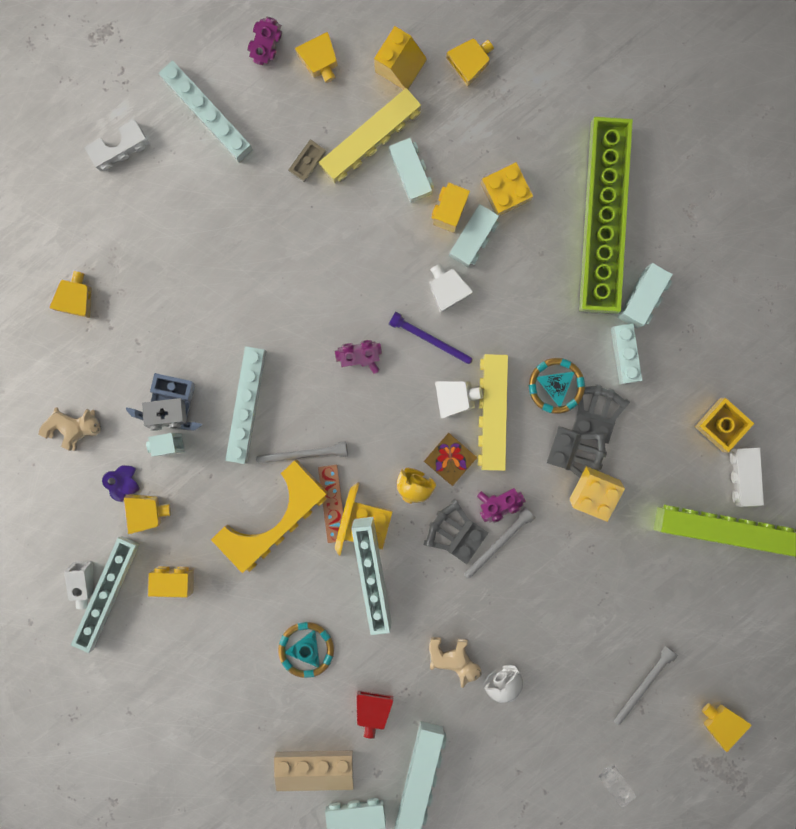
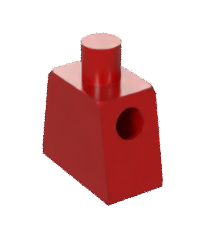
(372, 711)

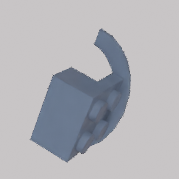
(167, 388)

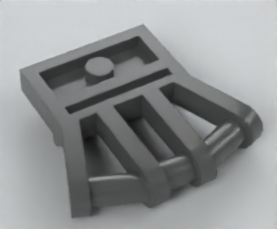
(589, 421)
(566, 445)
(467, 539)

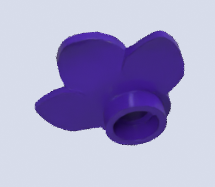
(124, 483)

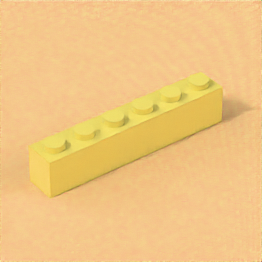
(370, 135)
(493, 412)

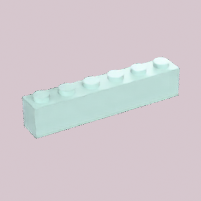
(205, 111)
(246, 405)
(371, 575)
(105, 594)

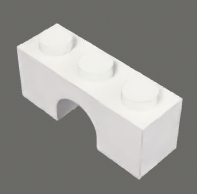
(132, 140)

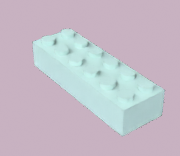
(421, 777)

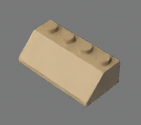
(313, 770)

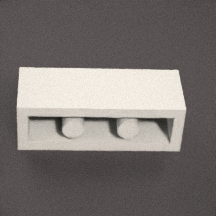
(747, 477)

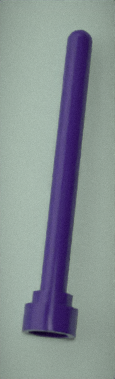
(398, 321)

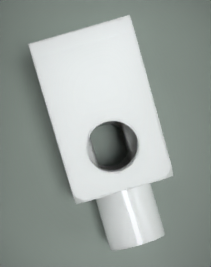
(448, 288)
(456, 397)
(79, 583)

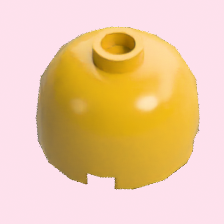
(414, 486)

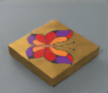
(450, 459)

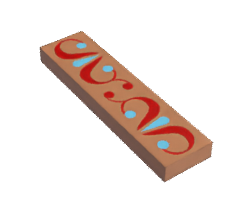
(333, 504)

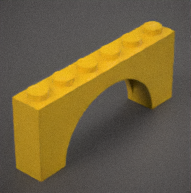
(247, 548)

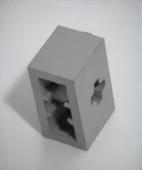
(153, 410)

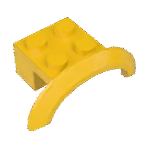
(357, 510)

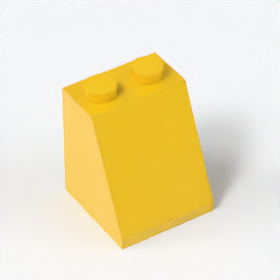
(399, 59)

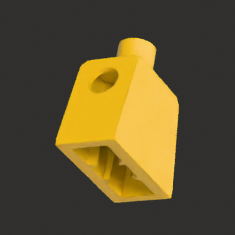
(318, 57)
(470, 59)
(73, 296)
(144, 512)
(724, 725)

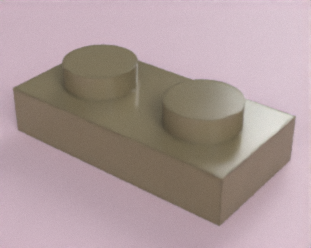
(307, 160)

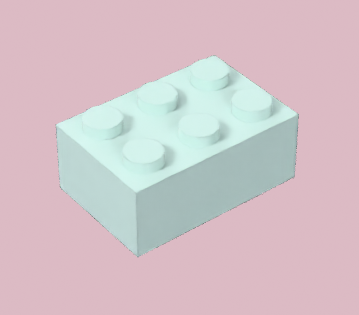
(645, 296)

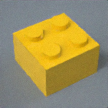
(506, 189)
(451, 206)
(724, 425)
(597, 494)
(171, 583)

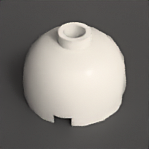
(504, 685)

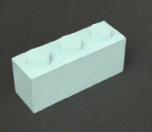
(411, 169)
(474, 236)
(626, 354)
(165, 444)
(356, 815)

